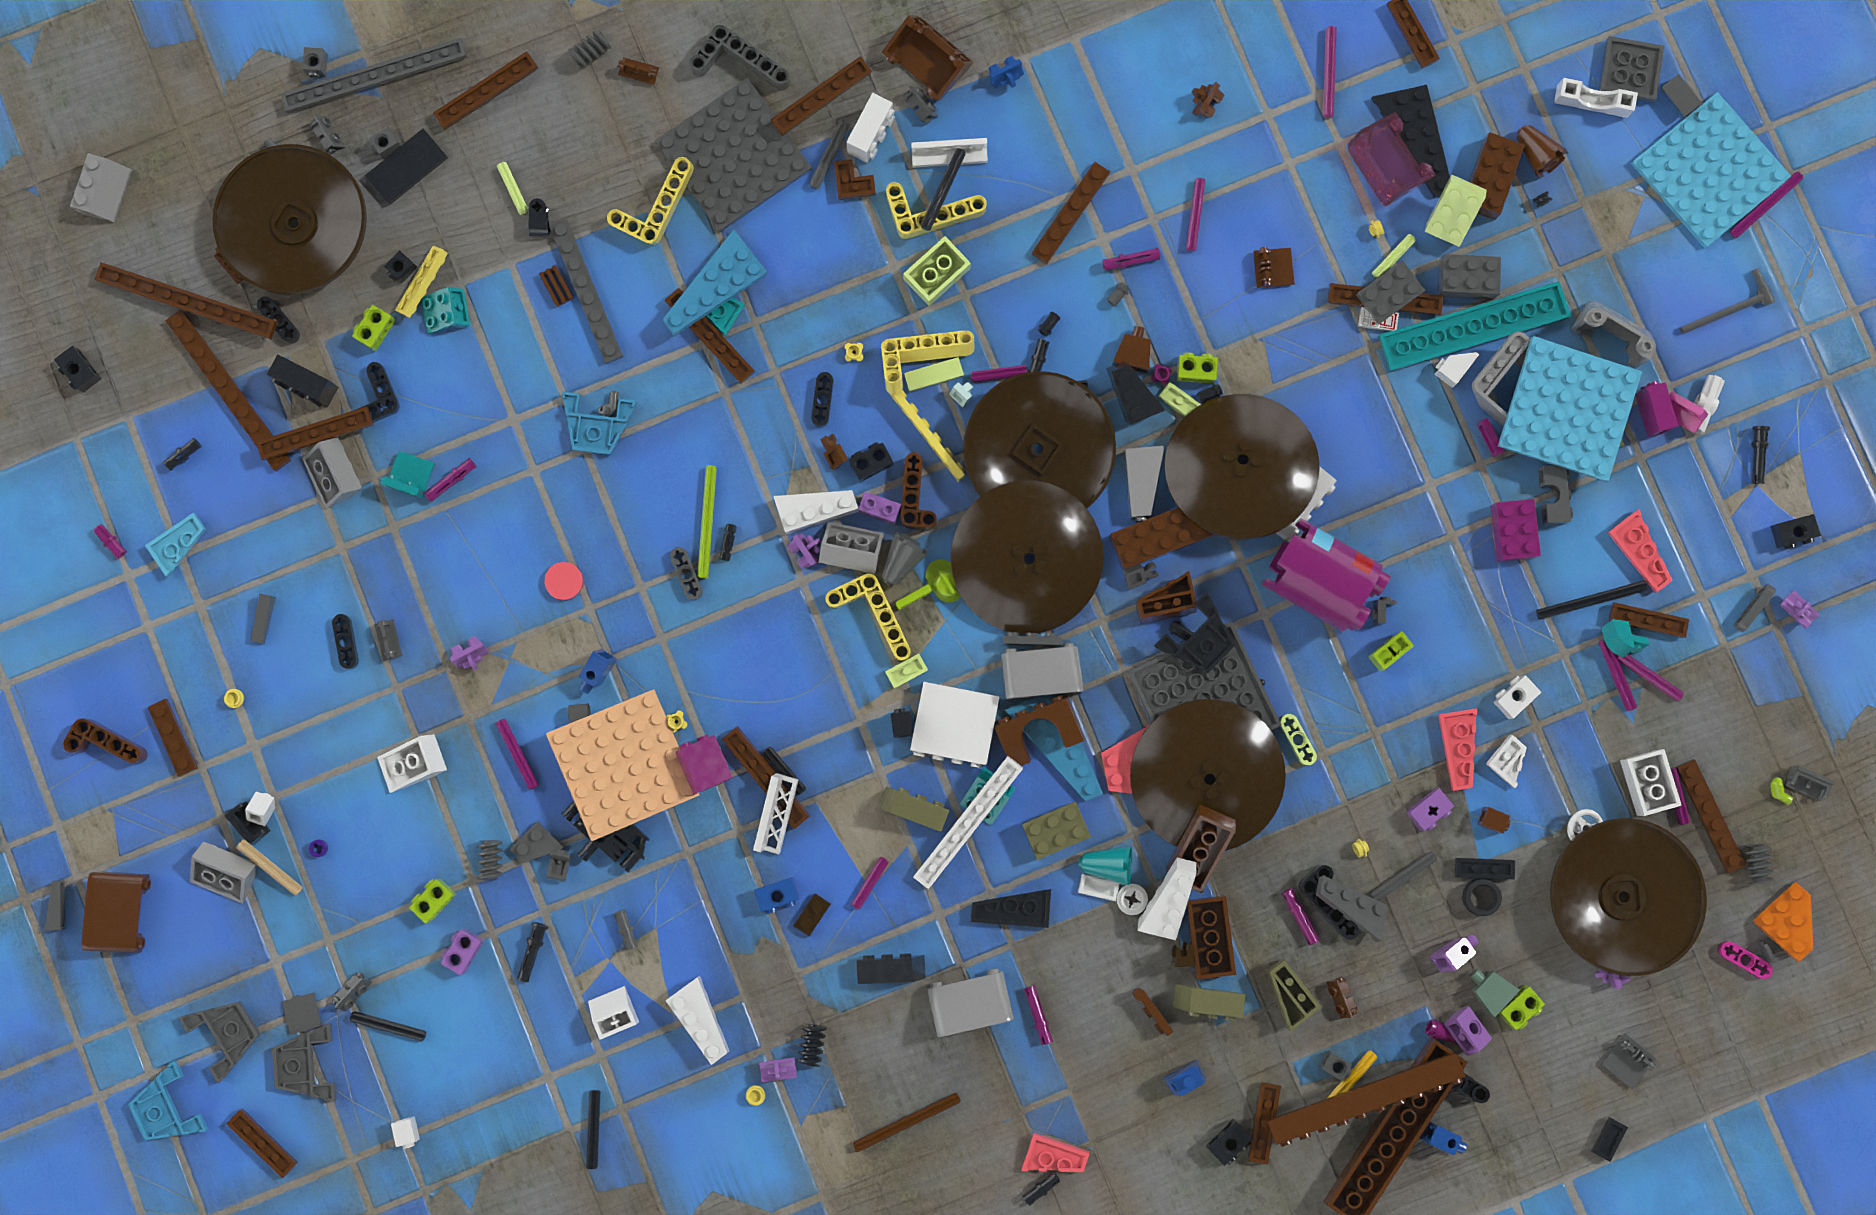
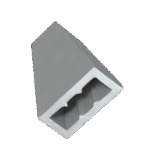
(1142, 475)

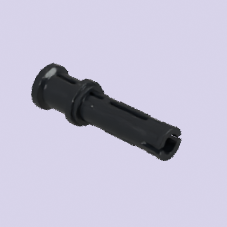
(1760, 445)
(534, 942)

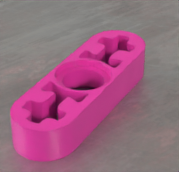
(1753, 960)

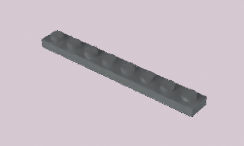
(586, 291)

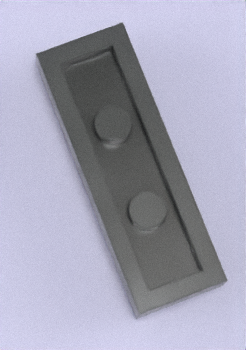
(1032, 639)

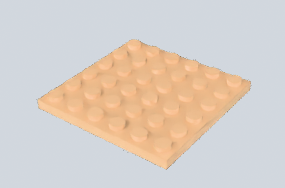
(621, 765)

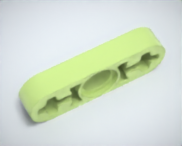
(1296, 724)

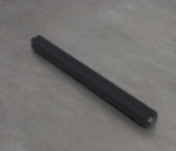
(1591, 599)

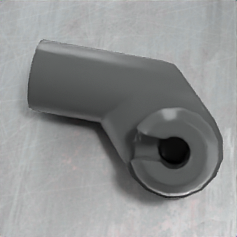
(609, 408)

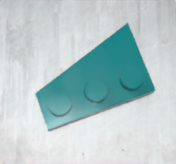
(726, 315)

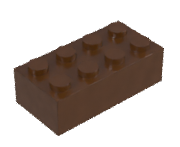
(1495, 172)
(1204, 843)
(1210, 937)

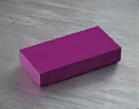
(1490, 437)

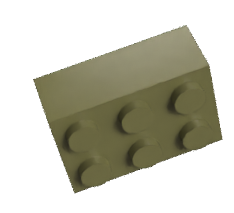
(1056, 830)

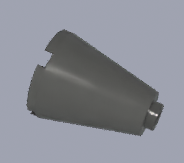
(902, 558)

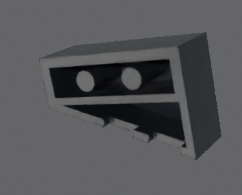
(1132, 394)
(890, 969)

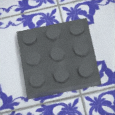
(1632, 67)

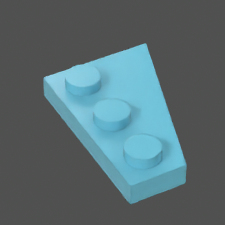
(175, 543)

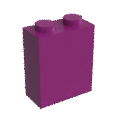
(1656, 409)
(703, 764)

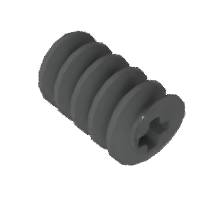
(589, 48)
(489, 859)
(1759, 863)

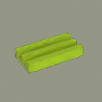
(913, 597)

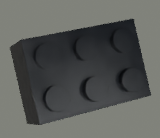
(302, 381)

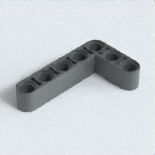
(741, 54)

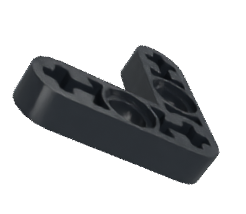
(383, 398)

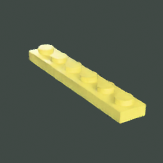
(932, 439)

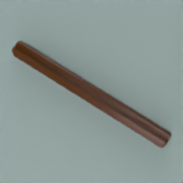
(906, 1122)

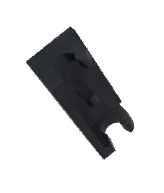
(248, 830)

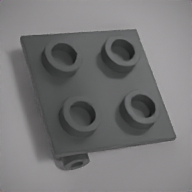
(1629, 1061)

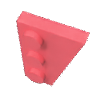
(1051, 1154)

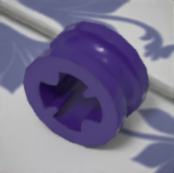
(319, 842)

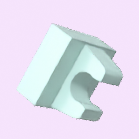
(961, 394)

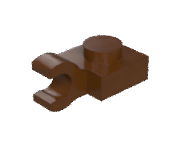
(834, 453)

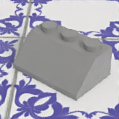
(100, 188)
(331, 472)
(851, 547)
(222, 872)

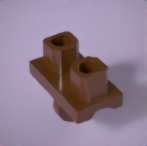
(1203, 98)

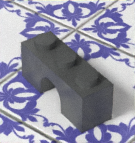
(1557, 480)

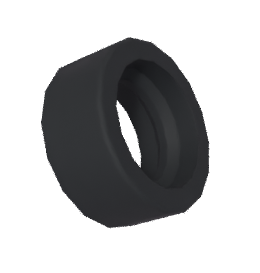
(1497, 897)

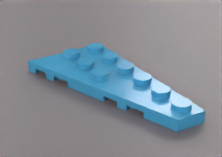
(721, 279)
(1070, 761)

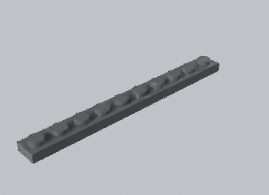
(374, 75)

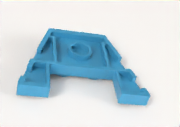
(595, 432)
(156, 1111)

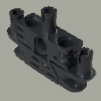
(611, 845)

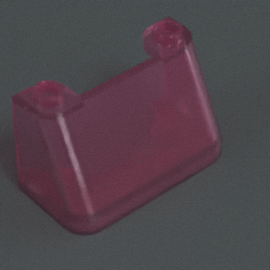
(1387, 161)

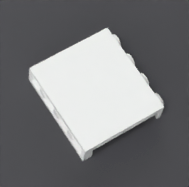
(954, 724)

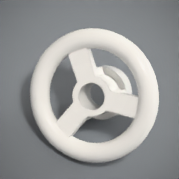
(1577, 822)

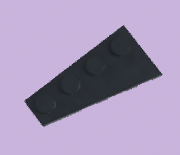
(1023, 909)

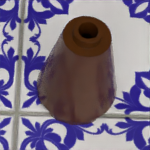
(1540, 150)

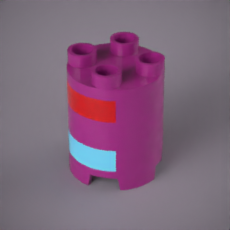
(1326, 577)

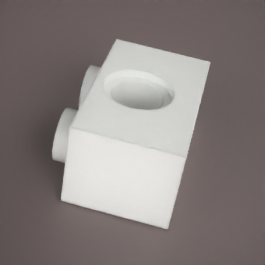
(1527, 693)

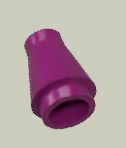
(1438, 1030)

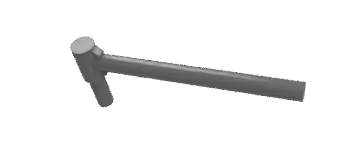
(1763, 296)

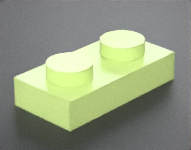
(906, 671)

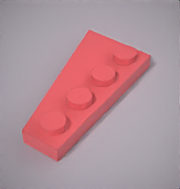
(1636, 544)
(1458, 740)

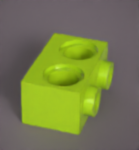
(378, 330)
(1197, 374)
(1390, 651)
(435, 904)
(1518, 1004)

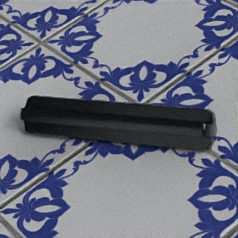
(782, 768)

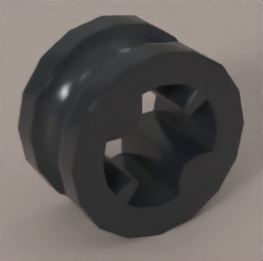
(1542, 199)

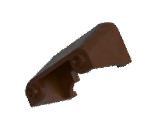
(927, 56)
(113, 912)

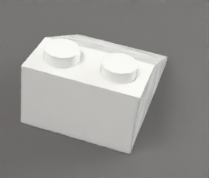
(412, 763)

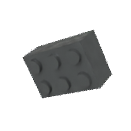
(1469, 276)

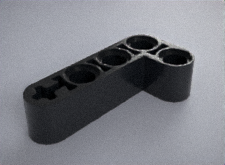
(1326, 910)

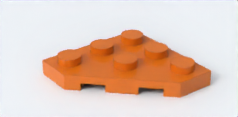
(1789, 922)

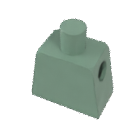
(1492, 991)

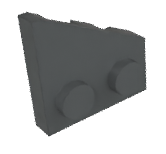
(535, 843)

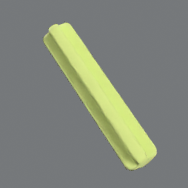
(512, 188)
(1393, 257)

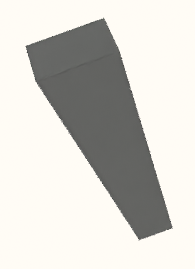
(262, 618)
(56, 908)

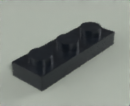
(1485, 868)

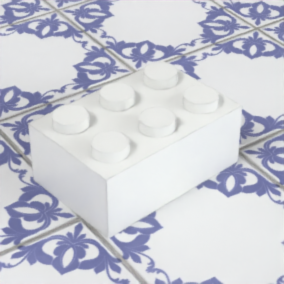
(870, 128)
(1650, 782)

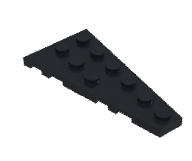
(1419, 130)

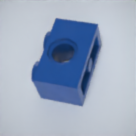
(765, 899)

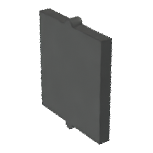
(302, 1013)

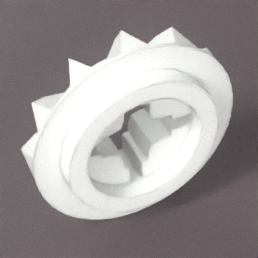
(1140, 895)

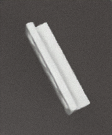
(941, 152)
(768, 813)

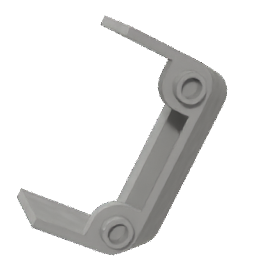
(1510, 352)

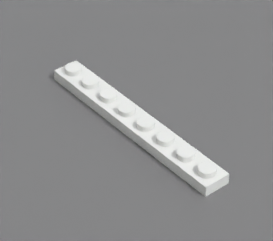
(968, 822)

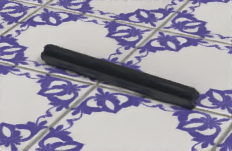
(943, 189)

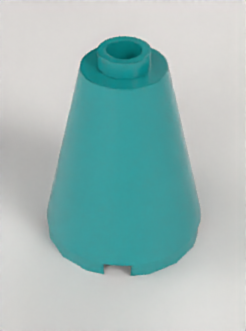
(1109, 864)

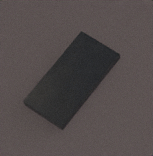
(406, 166)

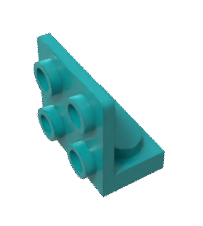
(445, 309)
(409, 474)
(976, 787)

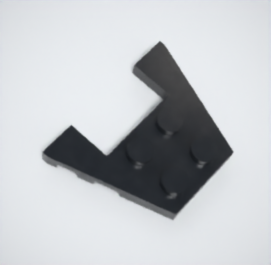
(1206, 645)

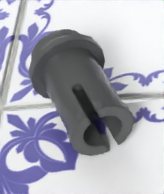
(1118, 294)

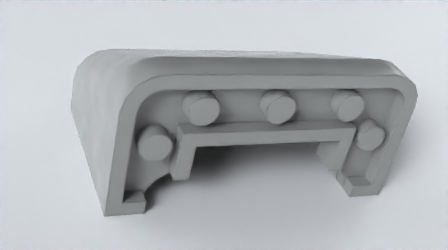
(1640, 341)
(1042, 672)
(970, 1003)

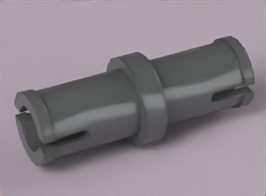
(625, 929)

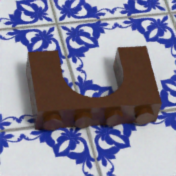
(1058, 712)

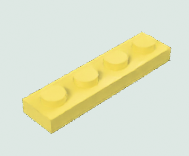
(421, 281)

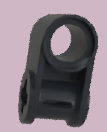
(538, 221)
(1468, 1089)

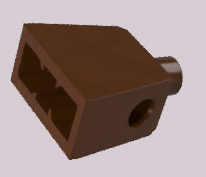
(1134, 351)

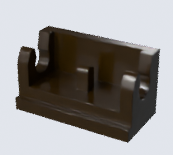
(1183, 957)

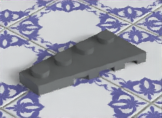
(1355, 906)

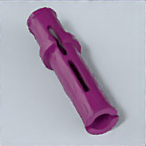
(1152, 254)
(449, 480)
(1298, 913)
(1041, 1023)

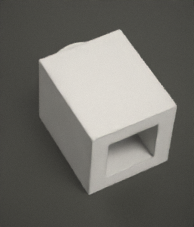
(260, 808)
(405, 1132)

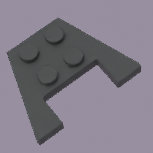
(231, 1029)
(295, 1066)

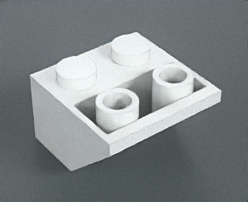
(612, 1012)

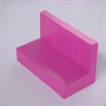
(1687, 413)

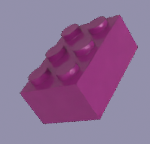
(1515, 530)

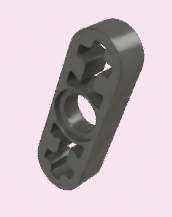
(685, 558)
(1754, 607)

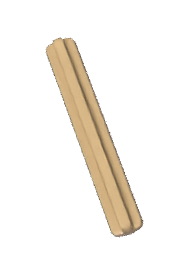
(269, 867)

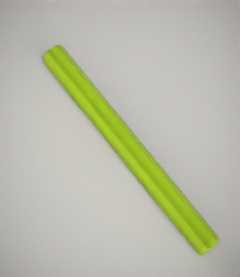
(707, 519)

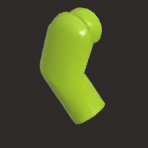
(1778, 793)

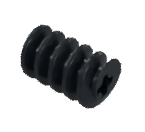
(811, 1045)

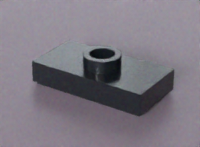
(1609, 1139)

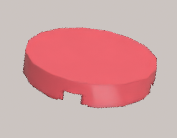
(563, 581)

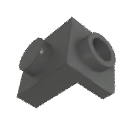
(1378, 614)
(558, 865)

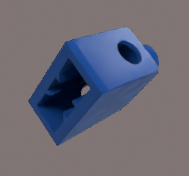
(601, 664)
(1185, 1079)
(1443, 1139)

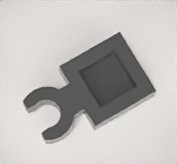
(1137, 575)

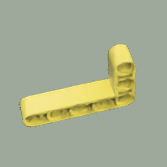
(658, 207)
(949, 210)
(920, 349)
(884, 607)

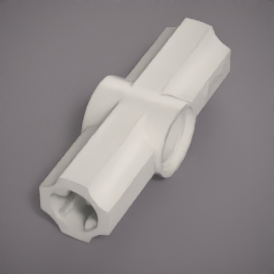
(1709, 398)

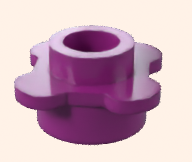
(1161, 369)

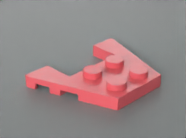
(1118, 763)

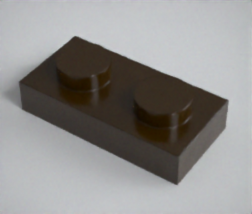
(812, 914)

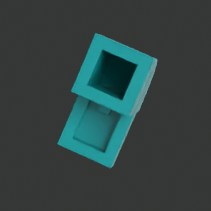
(1620, 639)

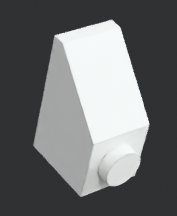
(1454, 367)

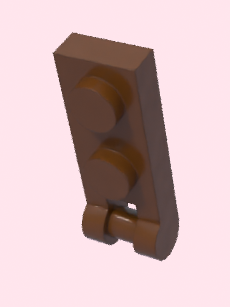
(1151, 1011)

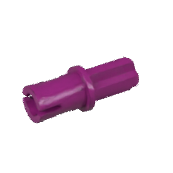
(109, 541)

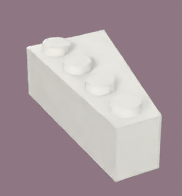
(813, 509)
(1168, 905)
(697, 1016)

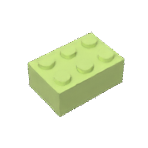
(1455, 210)
(937, 271)

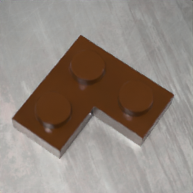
(849, 185)

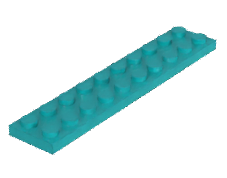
(1474, 326)

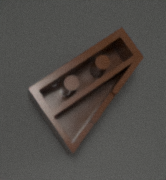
(1169, 601)

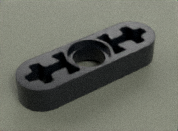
(296, 334)
(829, 386)
(347, 627)

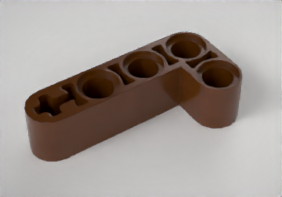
(914, 490)
(108, 743)

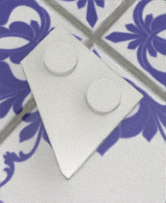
(1508, 760)

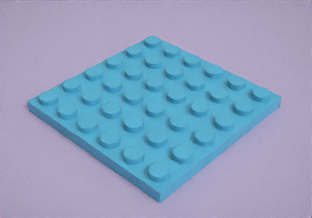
(1711, 170)
(1569, 408)

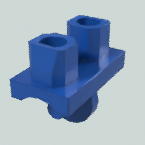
(1006, 74)

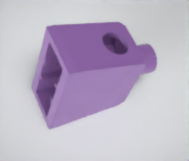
(1455, 953)

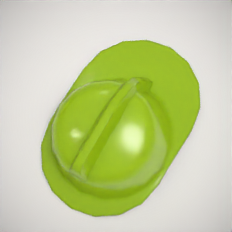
(941, 580)

